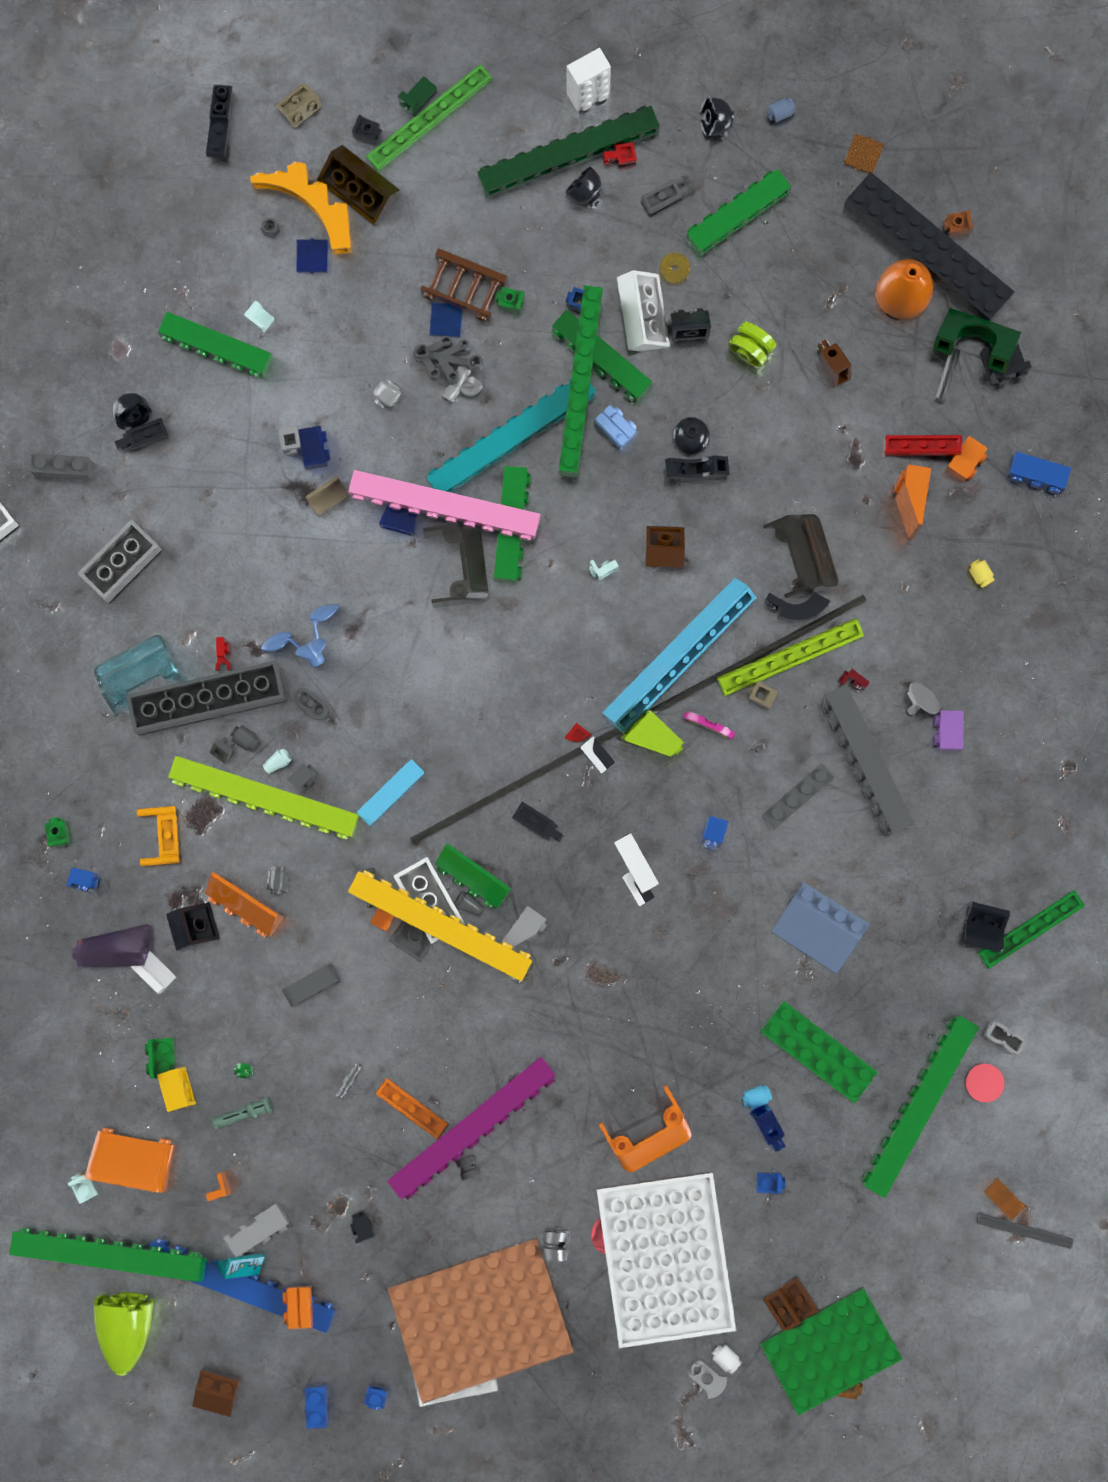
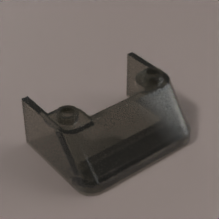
(808, 551)
(474, 586)

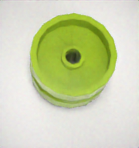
(752, 344)

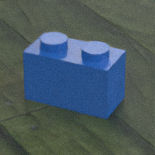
(316, 1406)

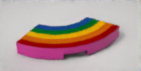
(703, 722)

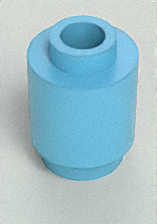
(756, 1097)

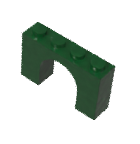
(962, 325)

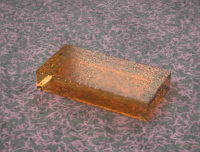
(1004, 1199)

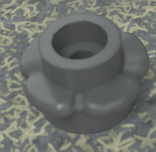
(269, 222)

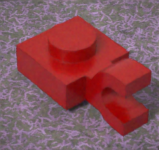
(623, 153)
(222, 648)

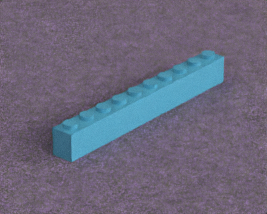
(679, 655)

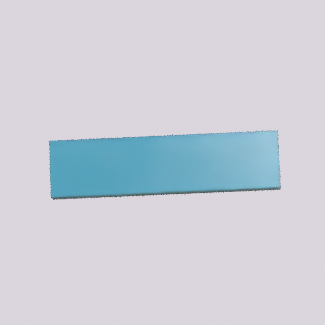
(390, 792)

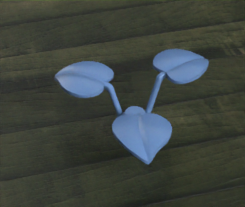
(311, 650)

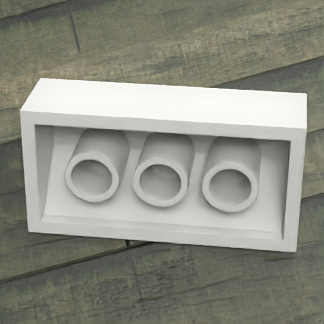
(643, 311)

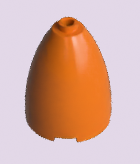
(904, 289)

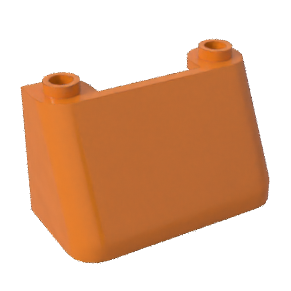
(130, 1161)

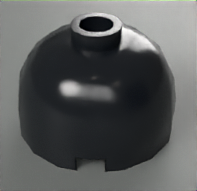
(716, 116)
(585, 187)
(130, 410)
(691, 436)

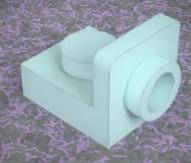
(606, 568)
(83, 1188)

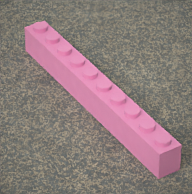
(444, 504)

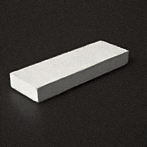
(636, 863)

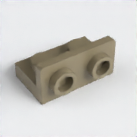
(299, 105)

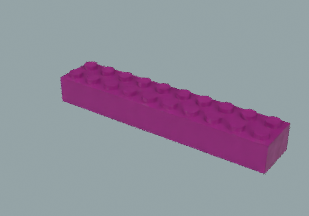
(471, 1128)

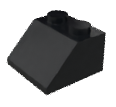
(690, 324)
(192, 926)

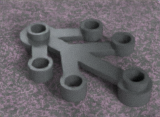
(446, 357)

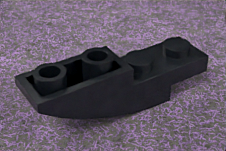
(219, 121)

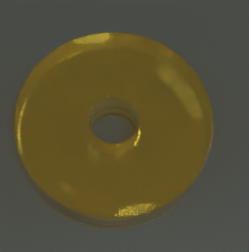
(679, 275)

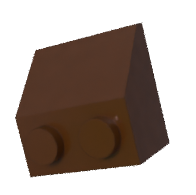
(665, 546)
(216, 1391)

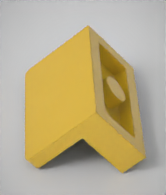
(176, 1089)

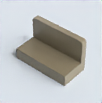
(327, 496)

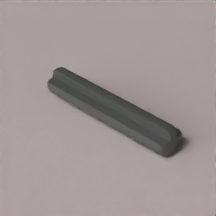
(947, 376)

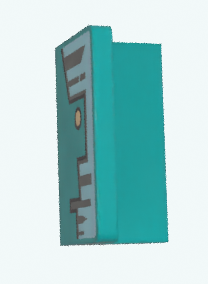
(241, 1266)

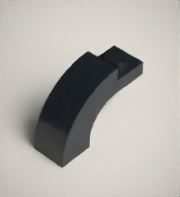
(697, 469)
(797, 612)

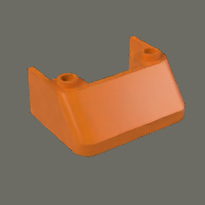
(655, 1146)

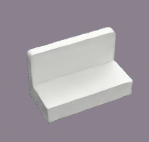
(155, 973)

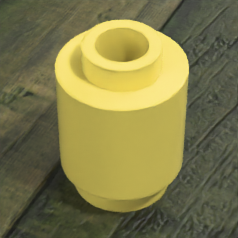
(981, 573)

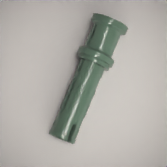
(251, 1111)

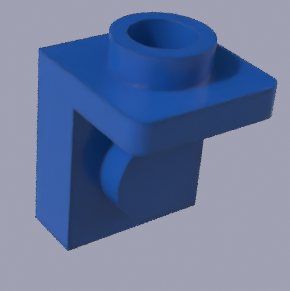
(770, 1183)

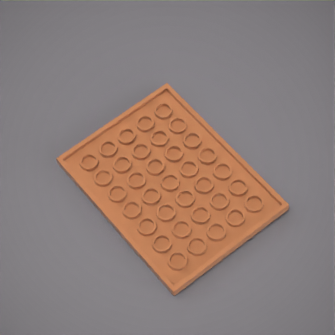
(480, 1321)

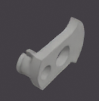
(715, 1387)

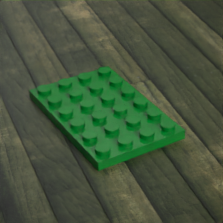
(831, 1352)

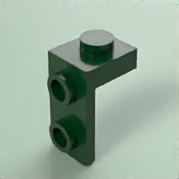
(416, 96)

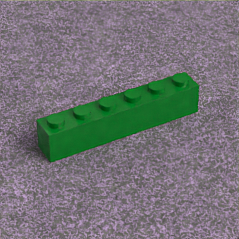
(738, 212)
(215, 344)
(606, 359)
(508, 548)

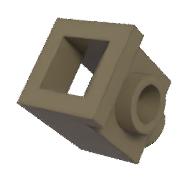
(770, 695)

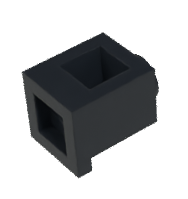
(366, 136)
(362, 1227)

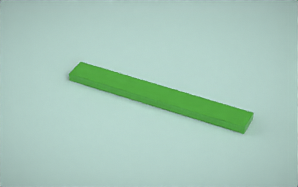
(429, 117)

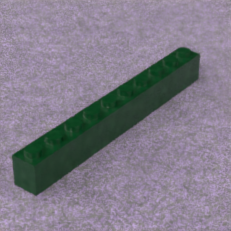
(567, 151)

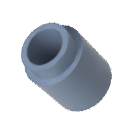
(781, 109)

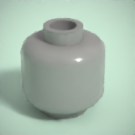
(386, 393)

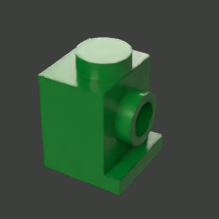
(513, 305)
(61, 837)

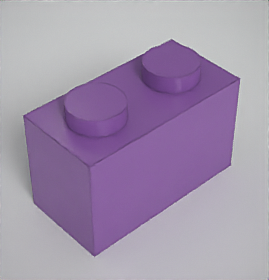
(950, 730)

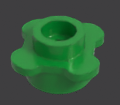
(243, 1070)

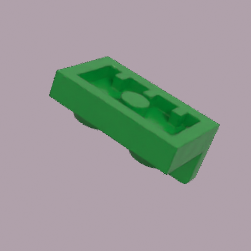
(160, 1055)

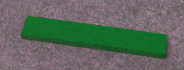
(1033, 928)

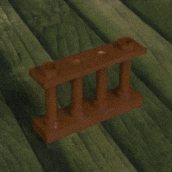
(478, 273)

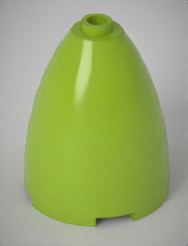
(122, 1328)

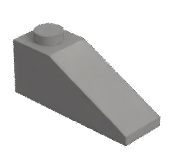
(525, 927)

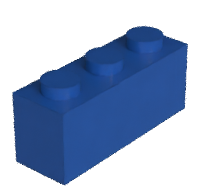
(1039, 473)
(714, 832)

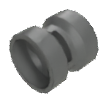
(467, 1167)

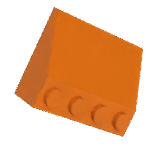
(911, 496)
(242, 904)

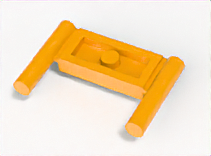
(167, 835)

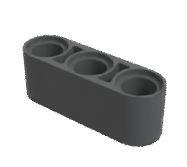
(311, 985)

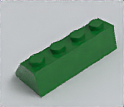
(472, 876)

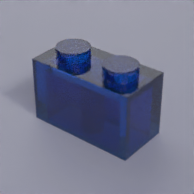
(313, 447)

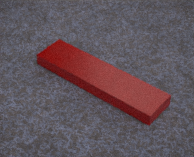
(923, 445)

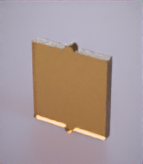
(863, 153)

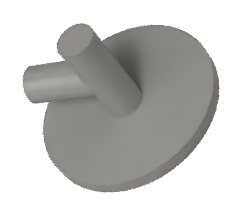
(922, 698)

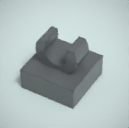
(221, 750)

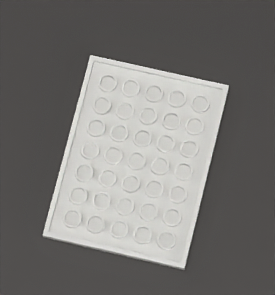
(666, 1260)

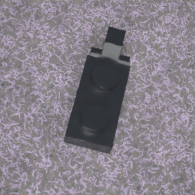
(142, 435)
(537, 822)

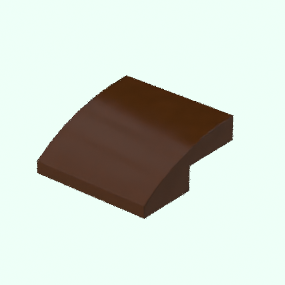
(791, 1304)

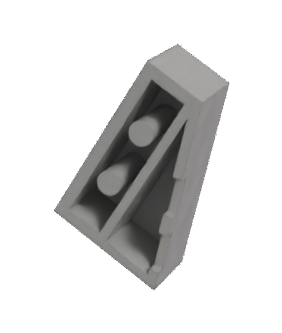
(257, 1231)

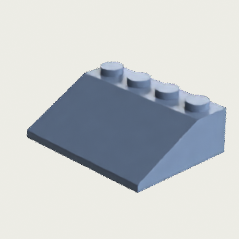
(820, 927)

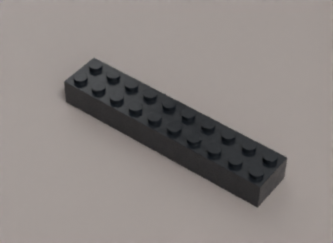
(923, 241)

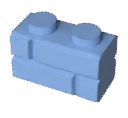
(615, 427)

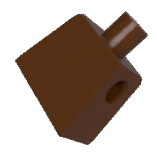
(834, 363)

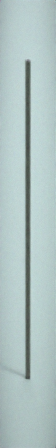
(656, 709)

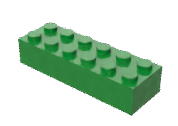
(818, 1052)

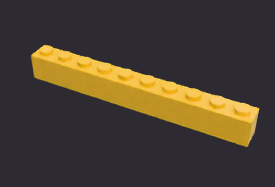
(440, 926)

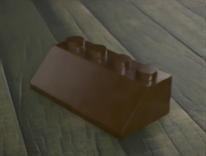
(358, 184)

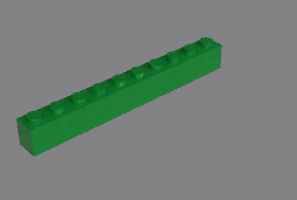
(580, 381)
(920, 1106)
(108, 1256)

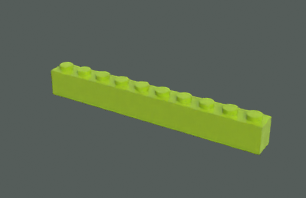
(263, 796)

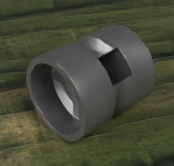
(555, 1246)

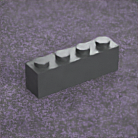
(798, 796)

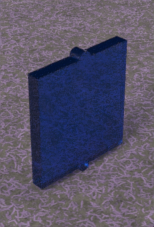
(312, 255)
(445, 320)

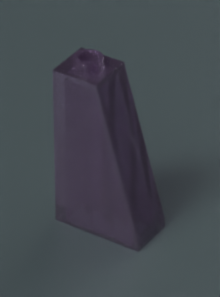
(115, 948)

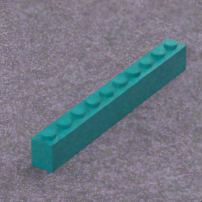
(503, 440)

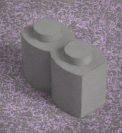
(1009, 1041)

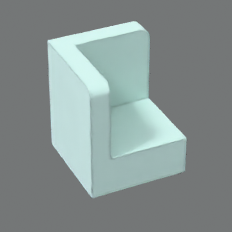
(258, 317)

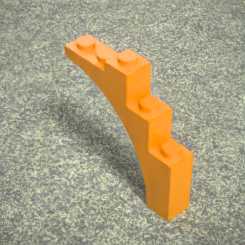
(315, 196)

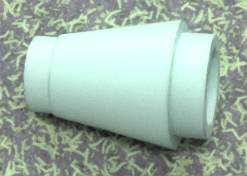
(277, 761)

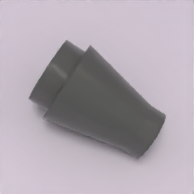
(468, 903)

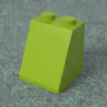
(653, 734)

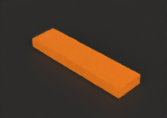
(412, 1108)

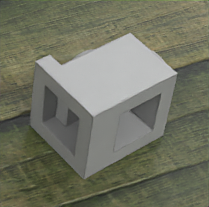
(290, 433)

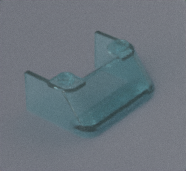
(135, 668)

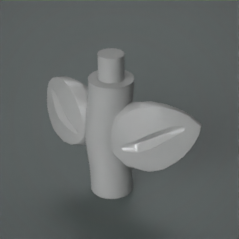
(466, 385)

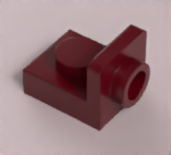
(856, 679)

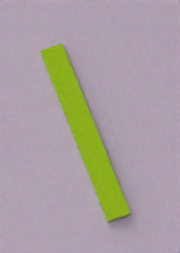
(790, 656)

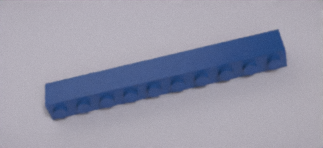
(254, 1291)

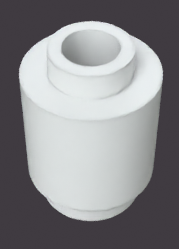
(726, 1358)

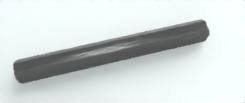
(1025, 1231)

